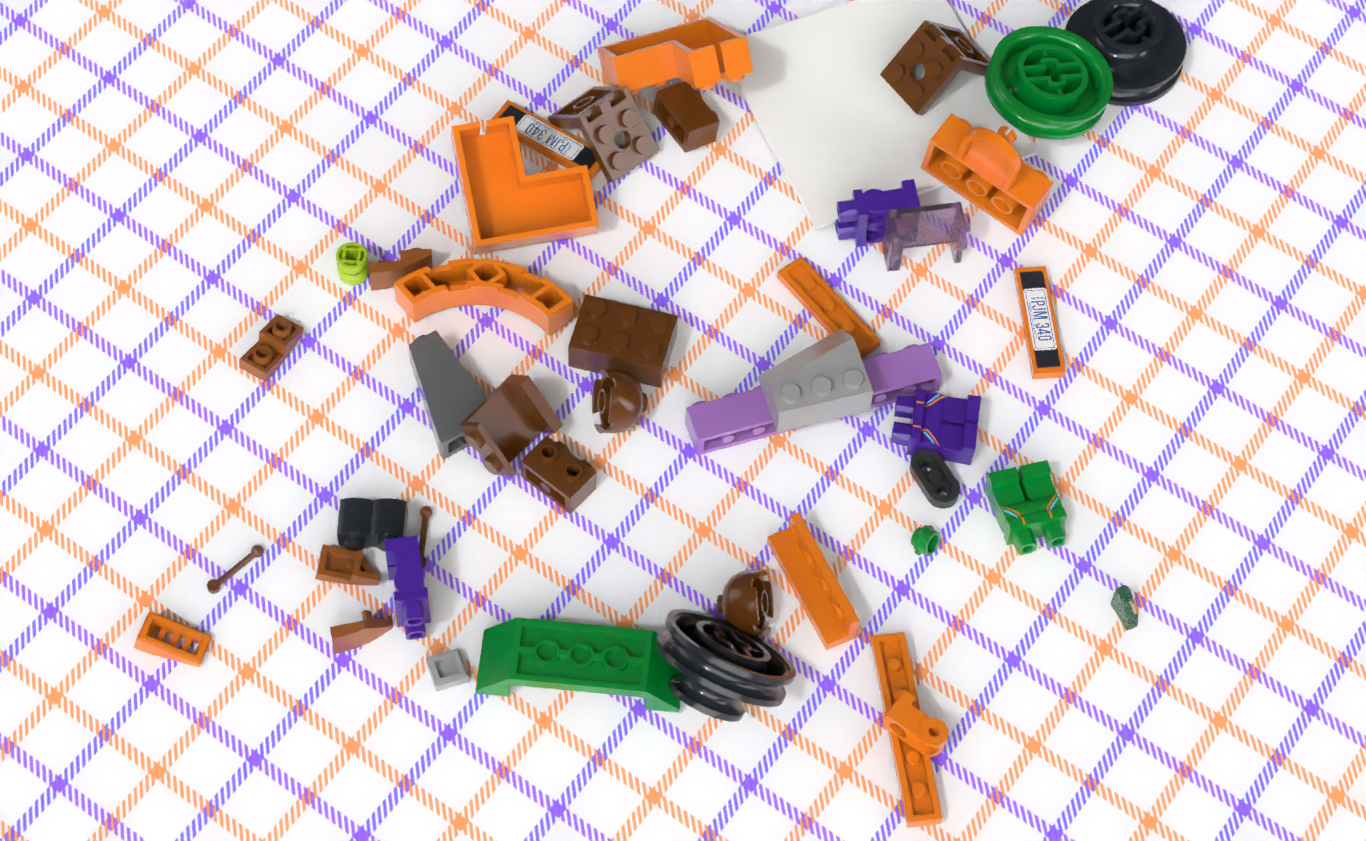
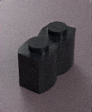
(370, 522)

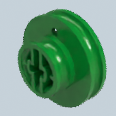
(1048, 82)

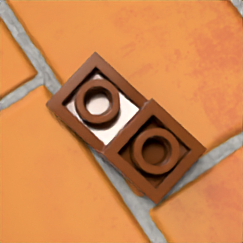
(386, 272)
(272, 349)

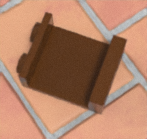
(508, 423)

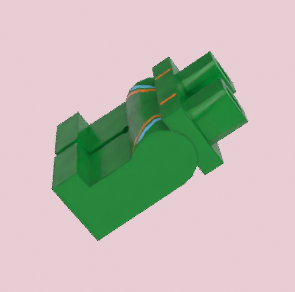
(1027, 506)

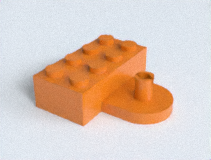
(987, 172)

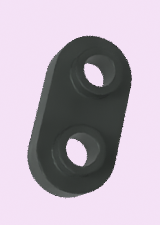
(936, 480)

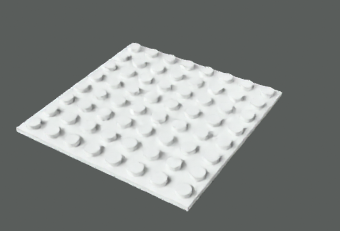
(836, 116)

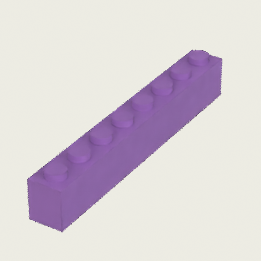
(747, 418)

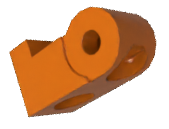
(915, 727)

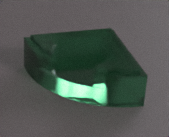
(1122, 607)

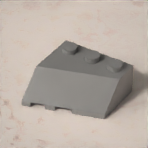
(818, 384)

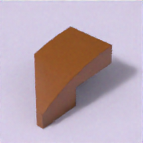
(345, 567)

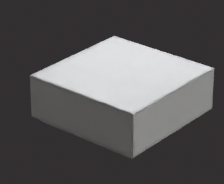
(447, 669)

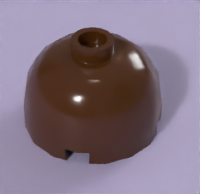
(618, 401)
(747, 602)

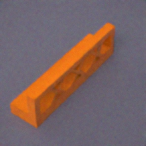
(814, 583)

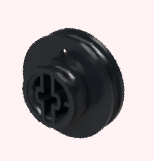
(1138, 43)
(721, 665)

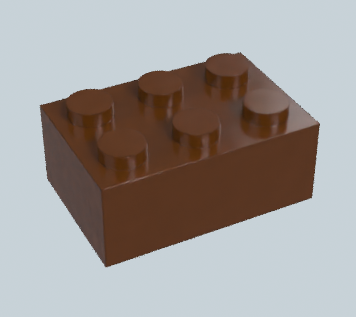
(623, 339)

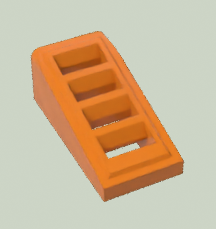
(159, 648)

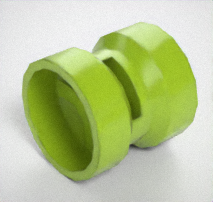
(352, 263)

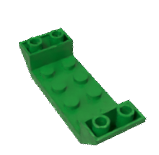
(575, 660)

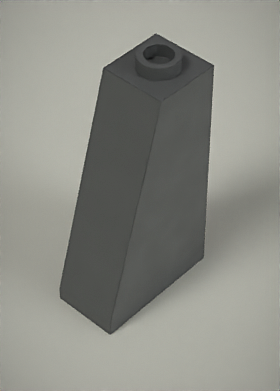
(445, 389)

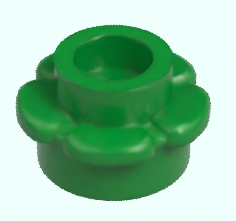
(925, 540)

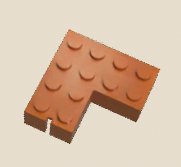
(694, 51)
(506, 205)

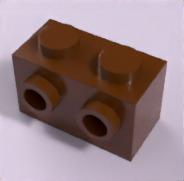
(686, 116)
(558, 474)

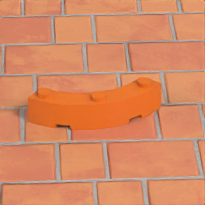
(487, 284)

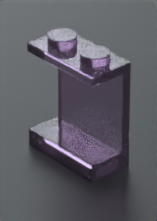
(924, 227)

